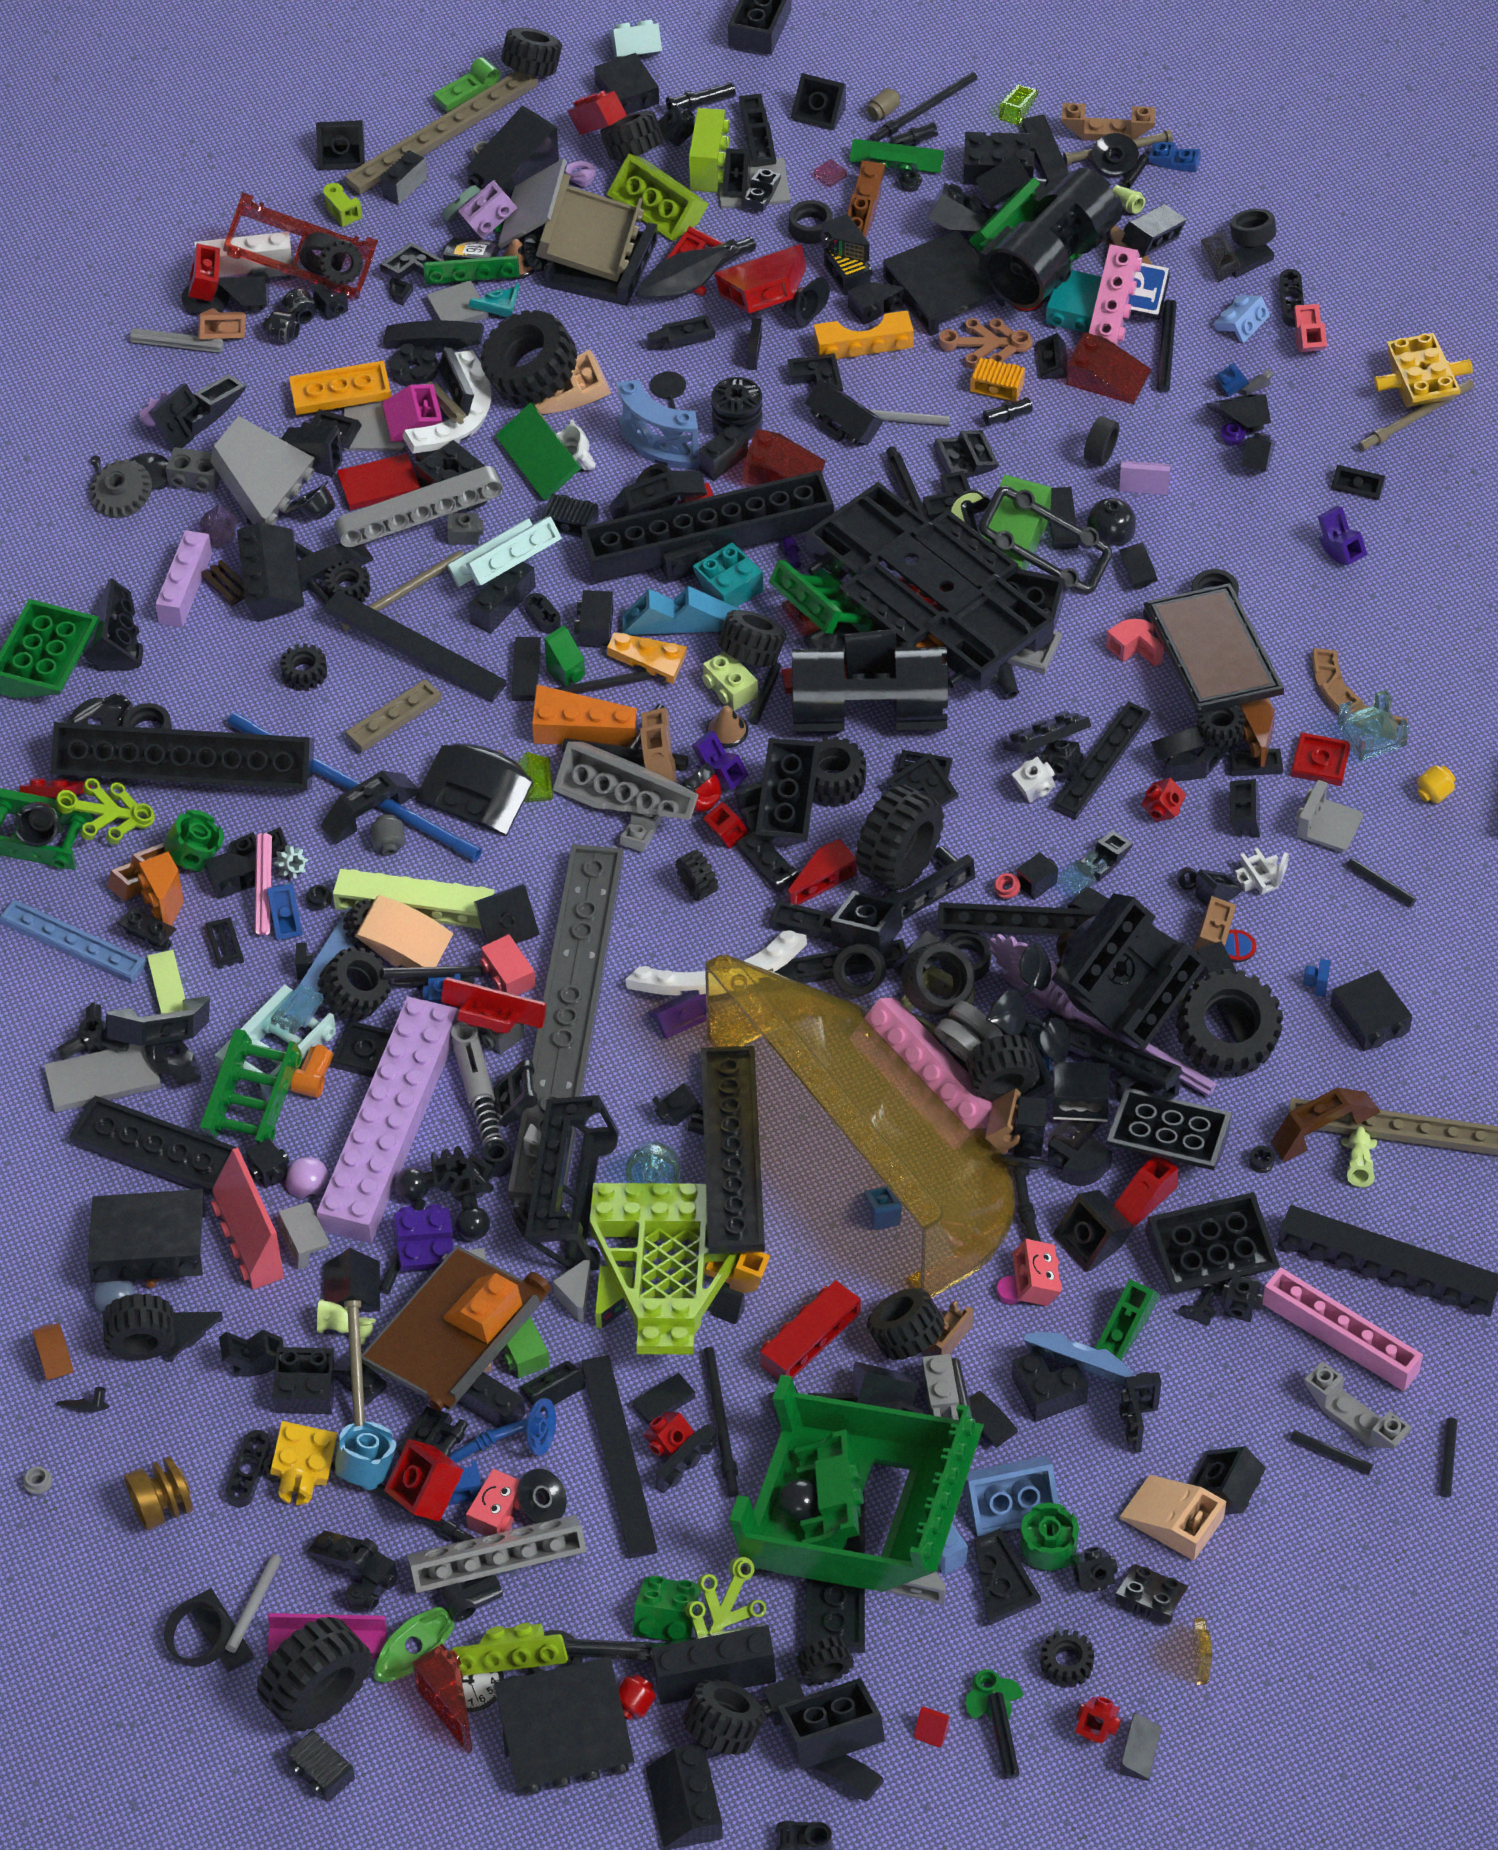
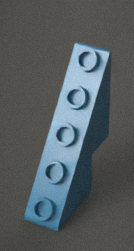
(687, 613)

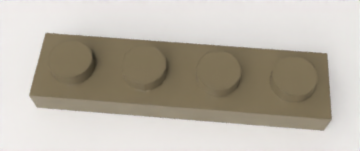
(393, 715)

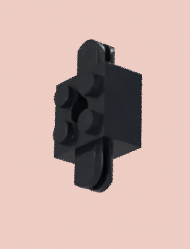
(444, 464)

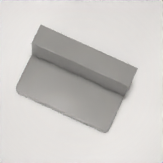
(301, 1232)

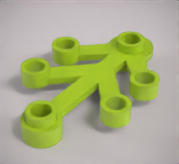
(107, 809)
(721, 1613)

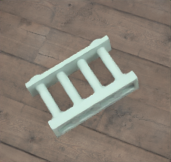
(504, 551)
(261, 1024)

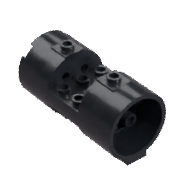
(1033, 257)
(917, 688)

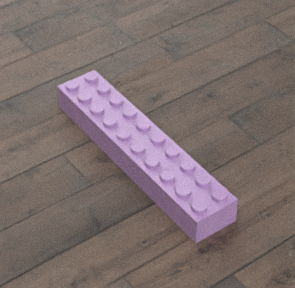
(388, 1120)

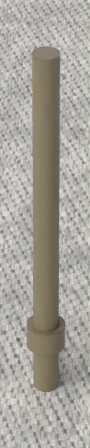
(1382, 434)
(411, 585)

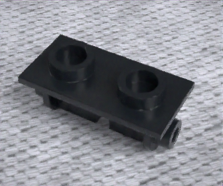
(147, 927)

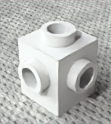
(1034, 779)

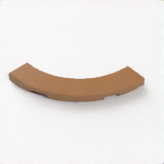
(1330, 682)

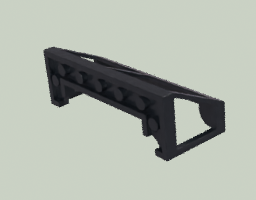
(545, 1219)

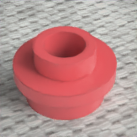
(1002, 881)

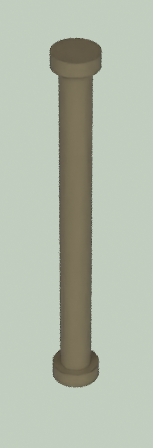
(1140, 142)
(355, 1361)

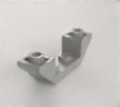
(1345, 1410)

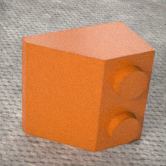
(485, 1307)

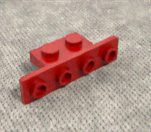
(491, 1007)

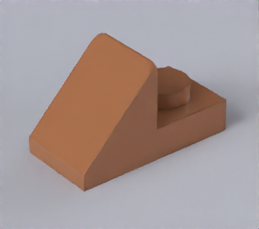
(221, 325)

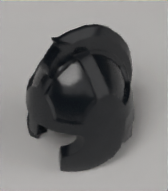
(38, 824)

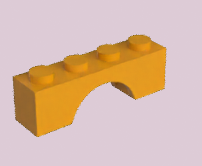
(891, 334)

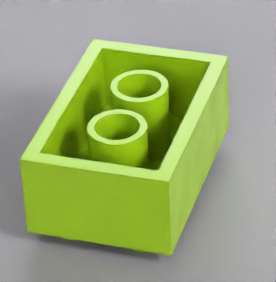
(708, 150)

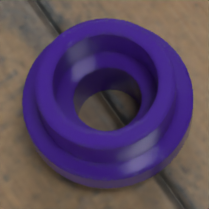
(1233, 434)

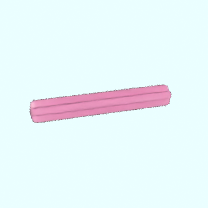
(262, 880)

